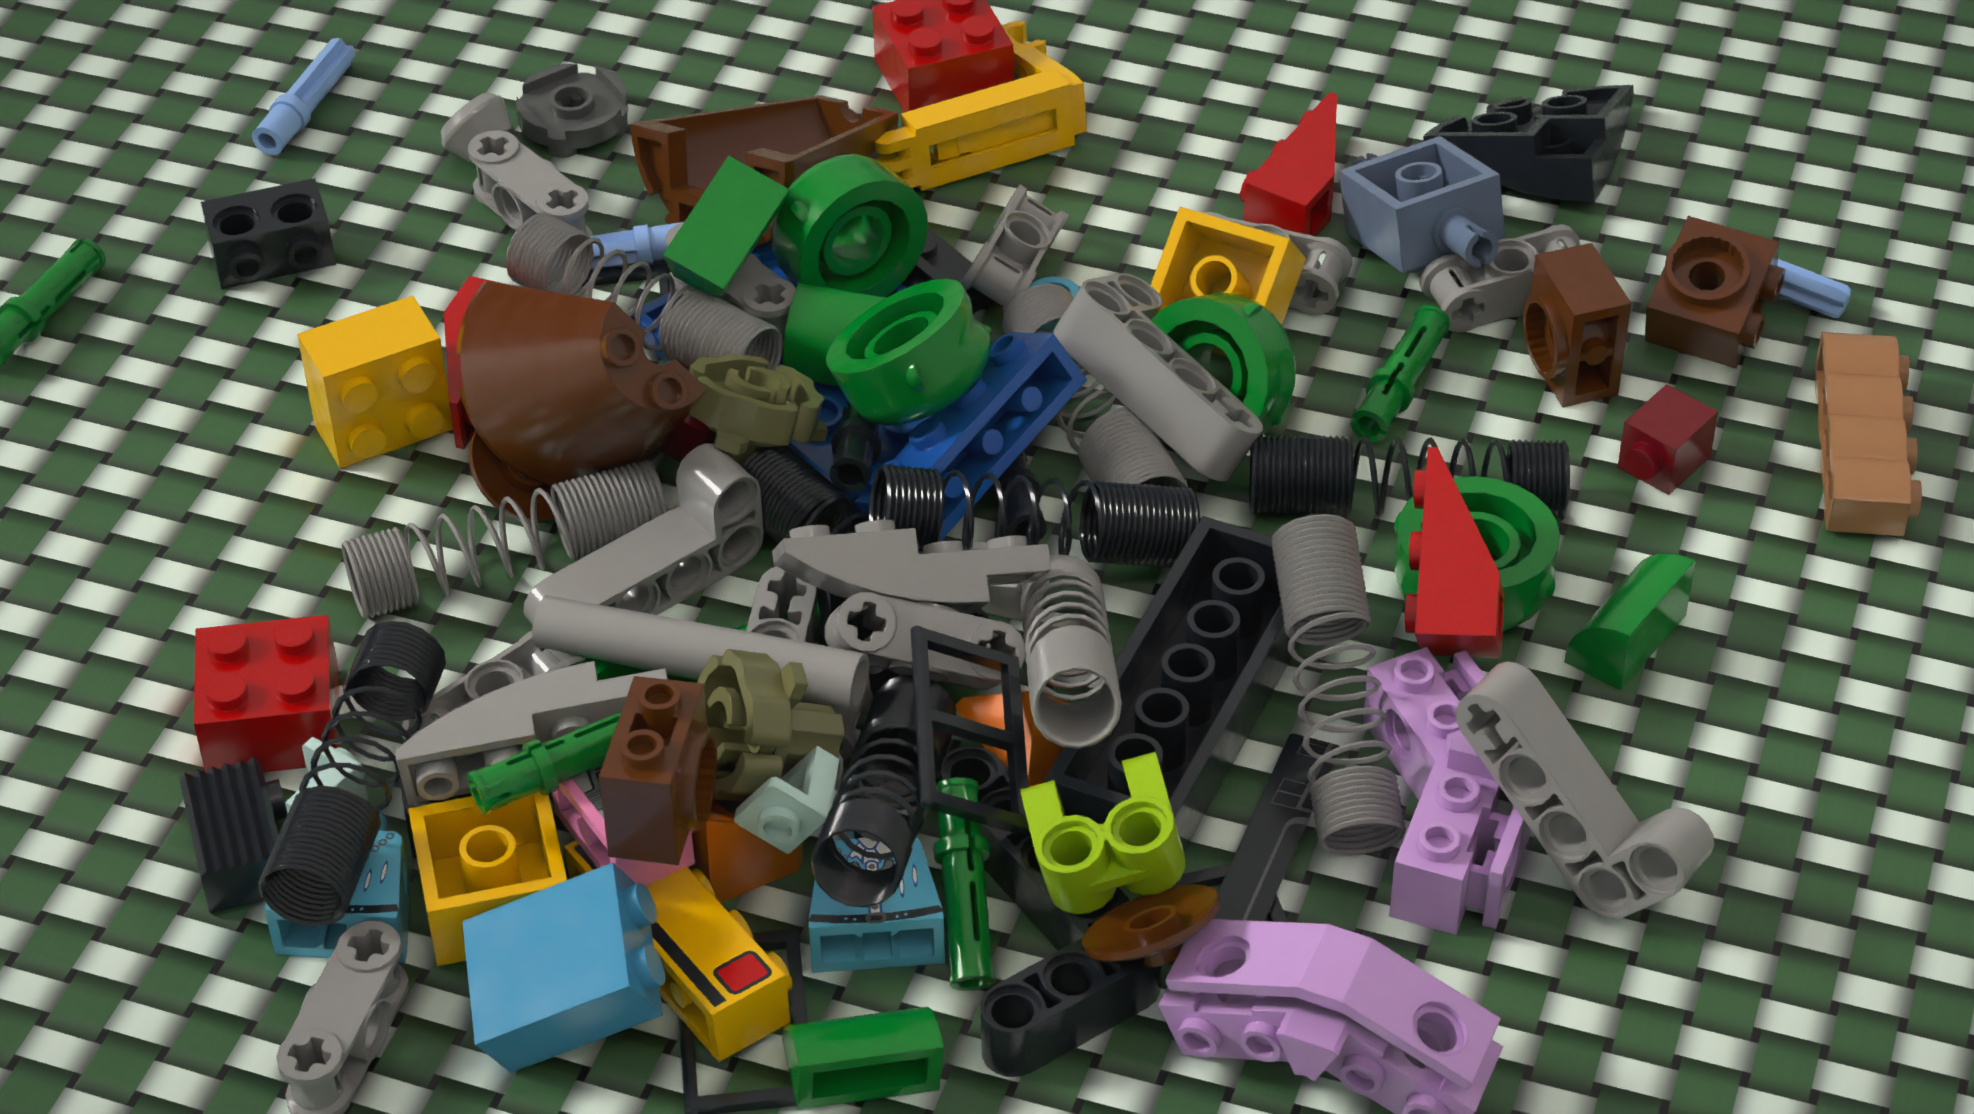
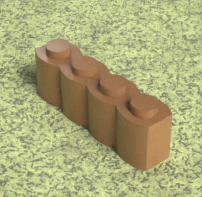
(1864, 434)

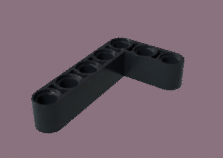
(1067, 994)

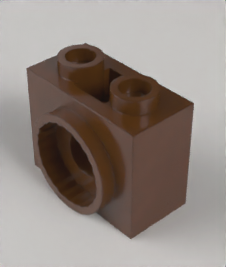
(1740, 278)
(1576, 324)
(658, 771)

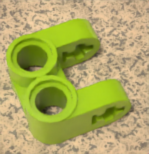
(1131, 849)

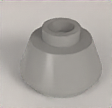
(479, 115)

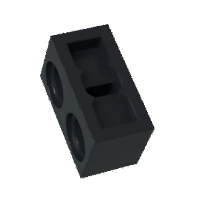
(268, 233)

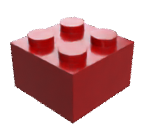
(940, 49)
(264, 691)

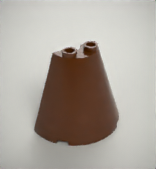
(775, 138)
(566, 383)

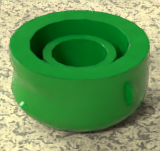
(850, 227)
(1251, 340)
(911, 353)
(1517, 533)

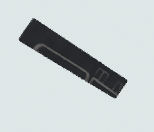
(1272, 833)

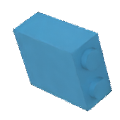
(563, 967)

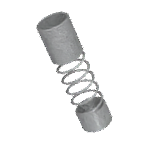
(559, 257)
(1116, 444)
(587, 515)
(1324, 605)
(1075, 647)

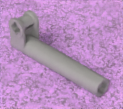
(684, 648)

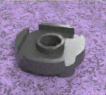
(596, 112)

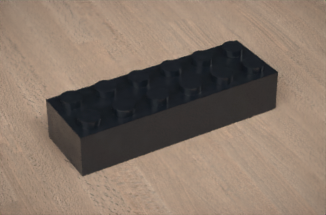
(1189, 678)

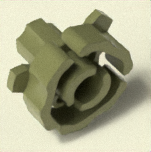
(756, 405)
(761, 720)

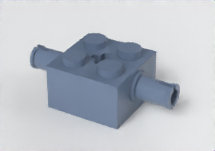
(1424, 205)

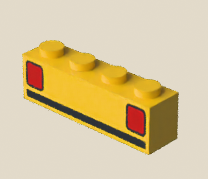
(712, 965)

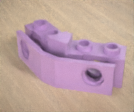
(1456, 796)
(1334, 1007)

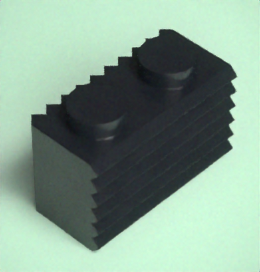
(232, 829)

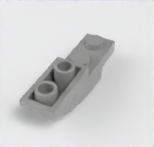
(889, 564)
(500, 722)

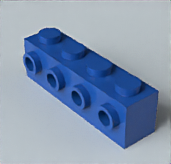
(994, 420)

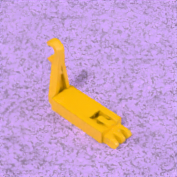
(992, 124)

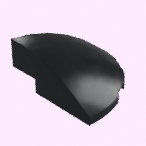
(1551, 148)

